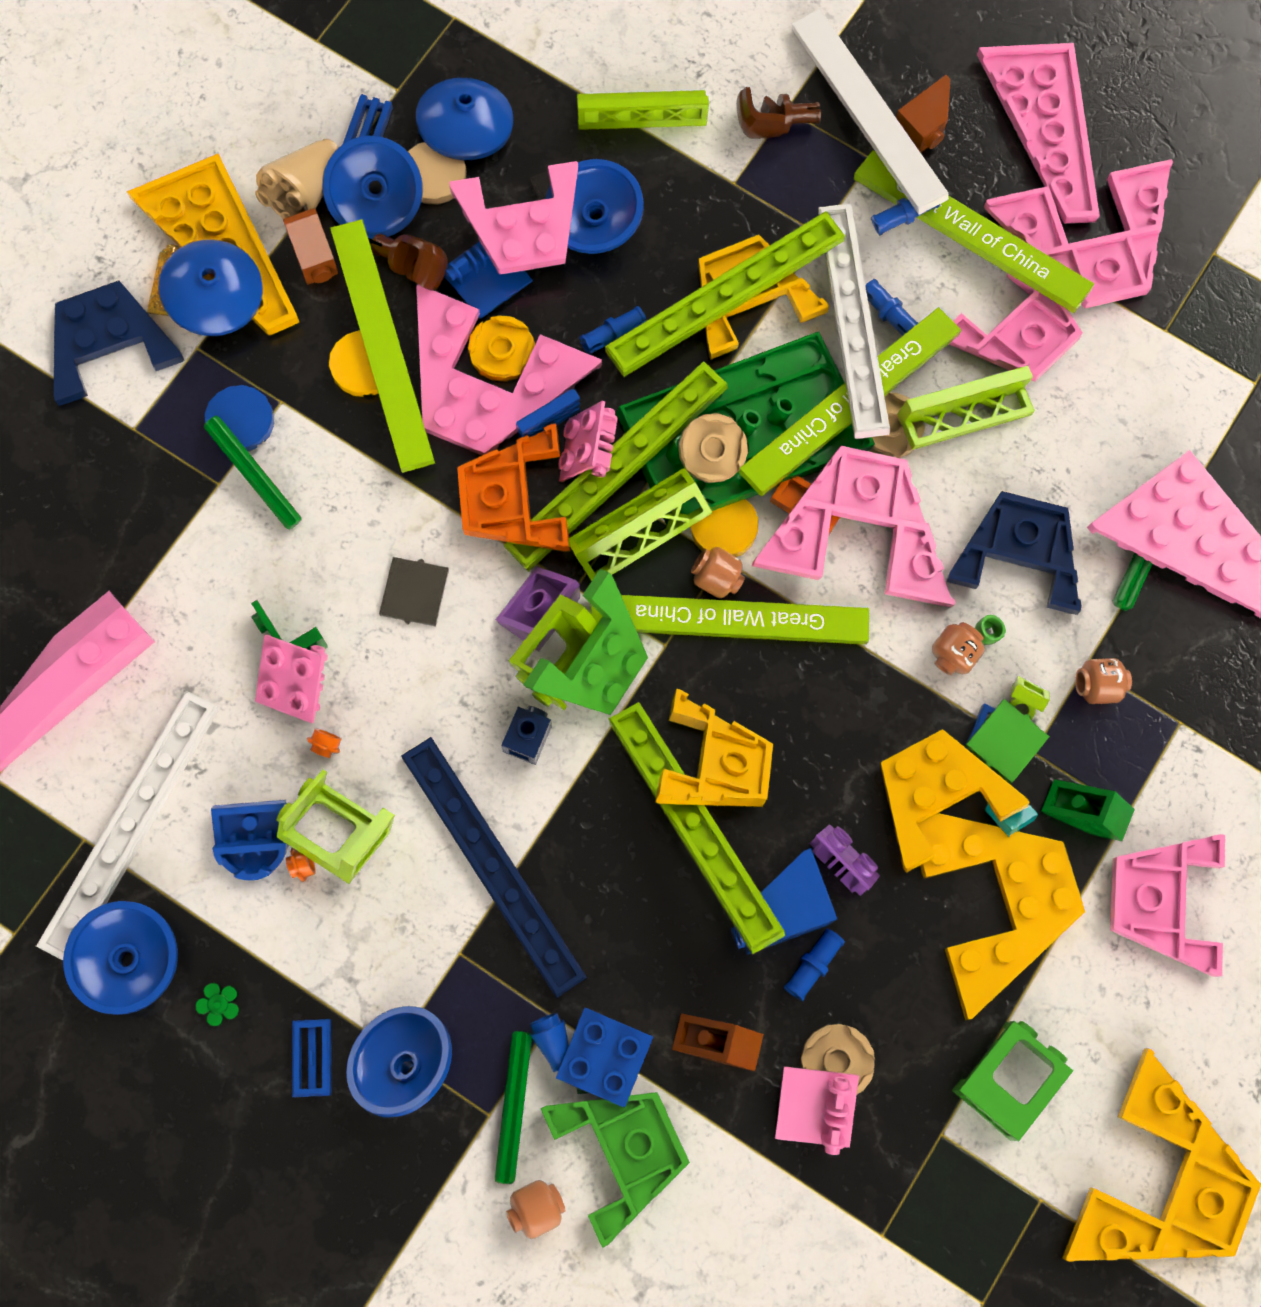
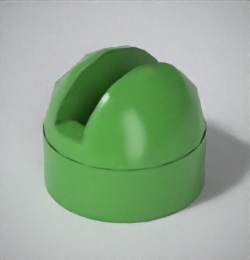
(997, 626)

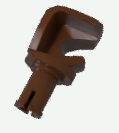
(774, 118)
(413, 257)

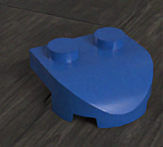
(248, 838)

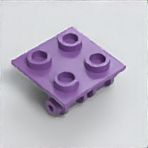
(861, 867)

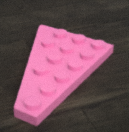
(1192, 528)

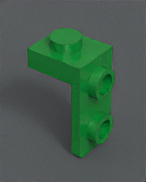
(305, 641)

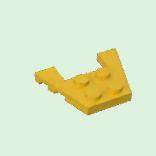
(719, 333)
(731, 763)
(932, 778)

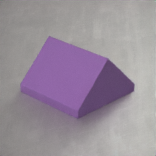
(534, 600)

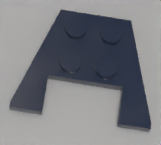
(99, 325)
(1026, 535)

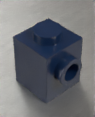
(527, 734)

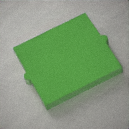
(1007, 741)

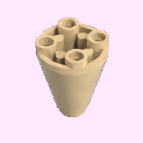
(295, 180)

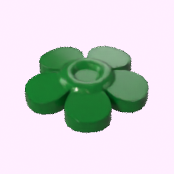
(217, 1004)

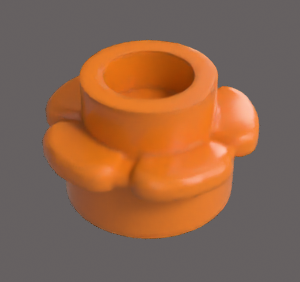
(324, 743)
(300, 865)

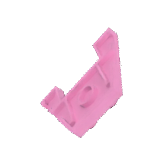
(523, 233)
(1031, 335)
(1151, 900)

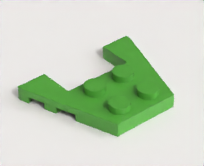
(606, 660)
(637, 1146)

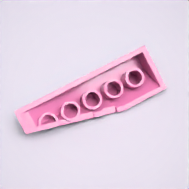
(68, 673)

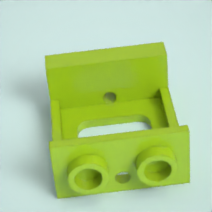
(572, 624)
(357, 849)

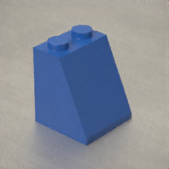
(797, 900)

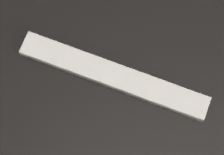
(870, 112)
(855, 329)
(131, 819)

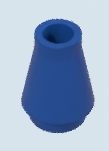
(551, 1038)

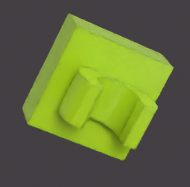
(1029, 694)

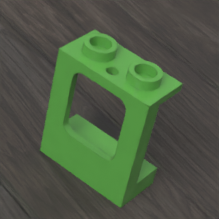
(998, 1105)

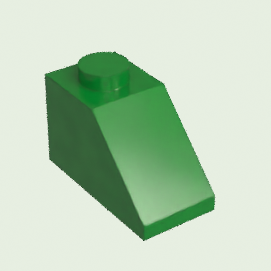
(1089, 809)

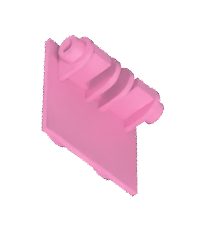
(588, 442)
(290, 678)
(817, 1108)

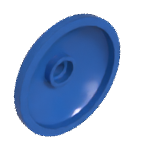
(464, 118)
(349, 181)
(608, 191)
(212, 305)
(96, 952)
(387, 1051)

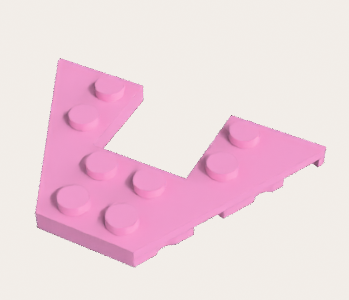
(1116, 262)
(467, 408)
(866, 490)

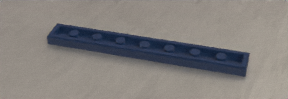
(494, 868)

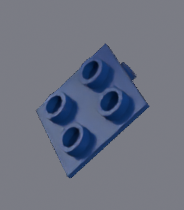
(479, 281)
(604, 1057)

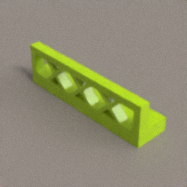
(642, 109)
(966, 395)
(639, 515)

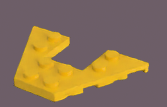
(1036, 893)
(1208, 1197)

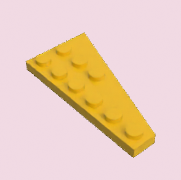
(204, 205)

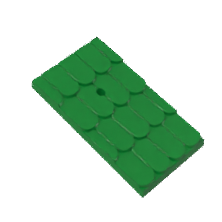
(764, 400)

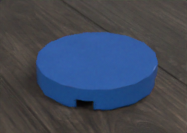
(245, 414)

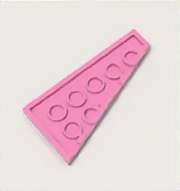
(1046, 108)

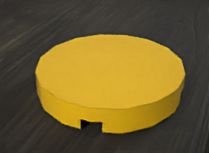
(500, 348)
(351, 366)
(729, 528)

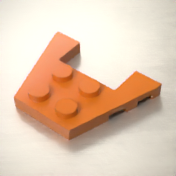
(497, 498)

